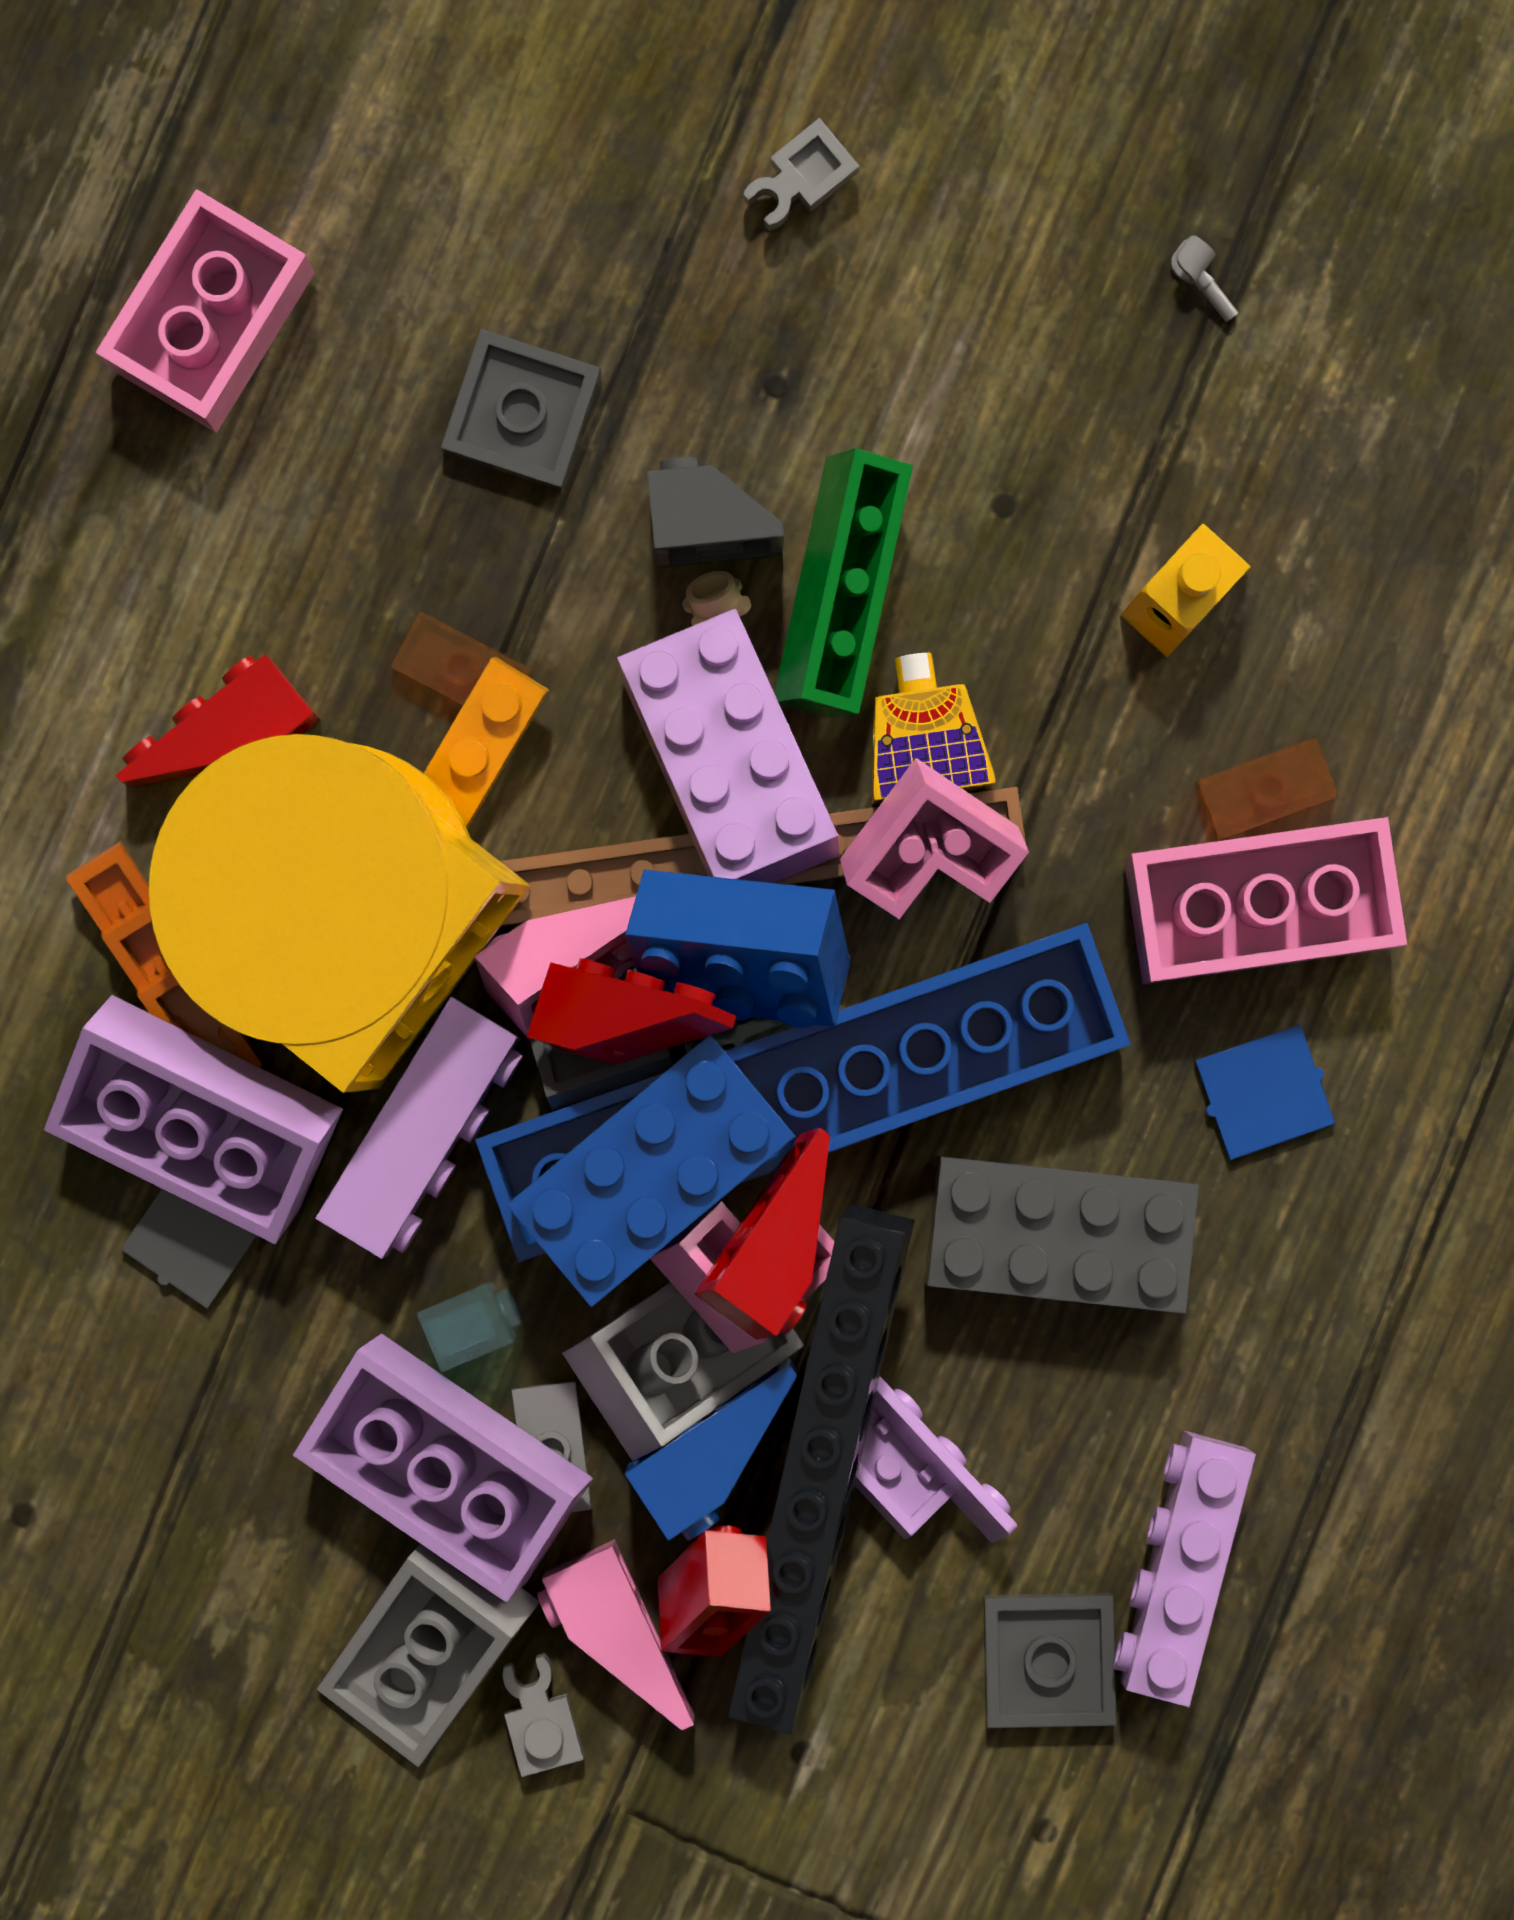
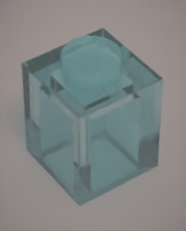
(470, 1324)

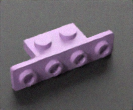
(913, 1472)

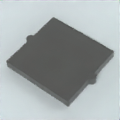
(188, 1246)

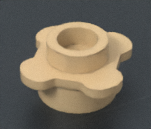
(714, 595)

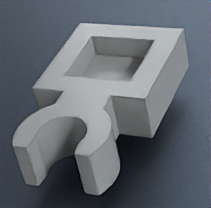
(807, 169)
(542, 1727)

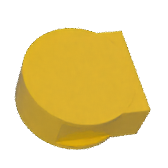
(323, 900)

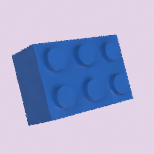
(749, 942)

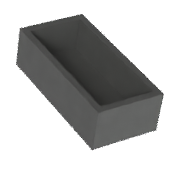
(1061, 1234)

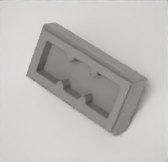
(554, 1419)

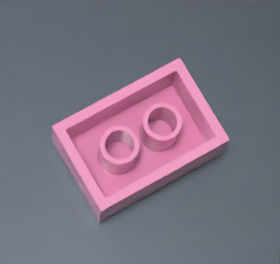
(206, 311)

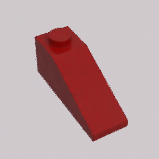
(774, 1248)

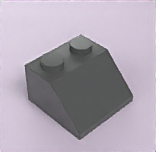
(707, 517)

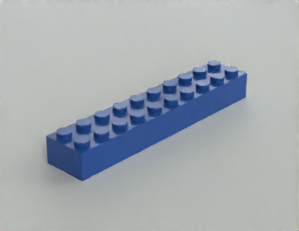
(880, 1062)

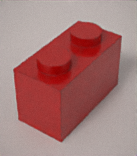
(714, 1592)

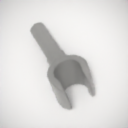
(1190, 265)

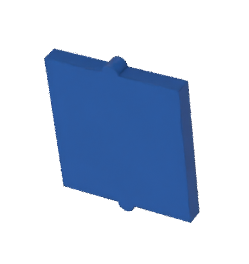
(1264, 1092)

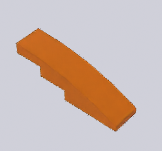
(119, 905)

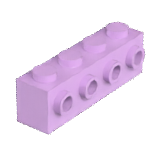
(419, 1129)
(1185, 1568)

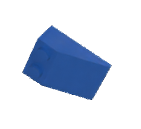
(700, 1466)

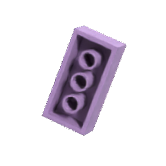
(728, 753)
(192, 1118)
(442, 1466)

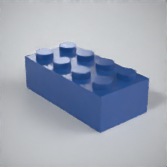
(650, 1170)

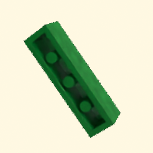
(842, 583)

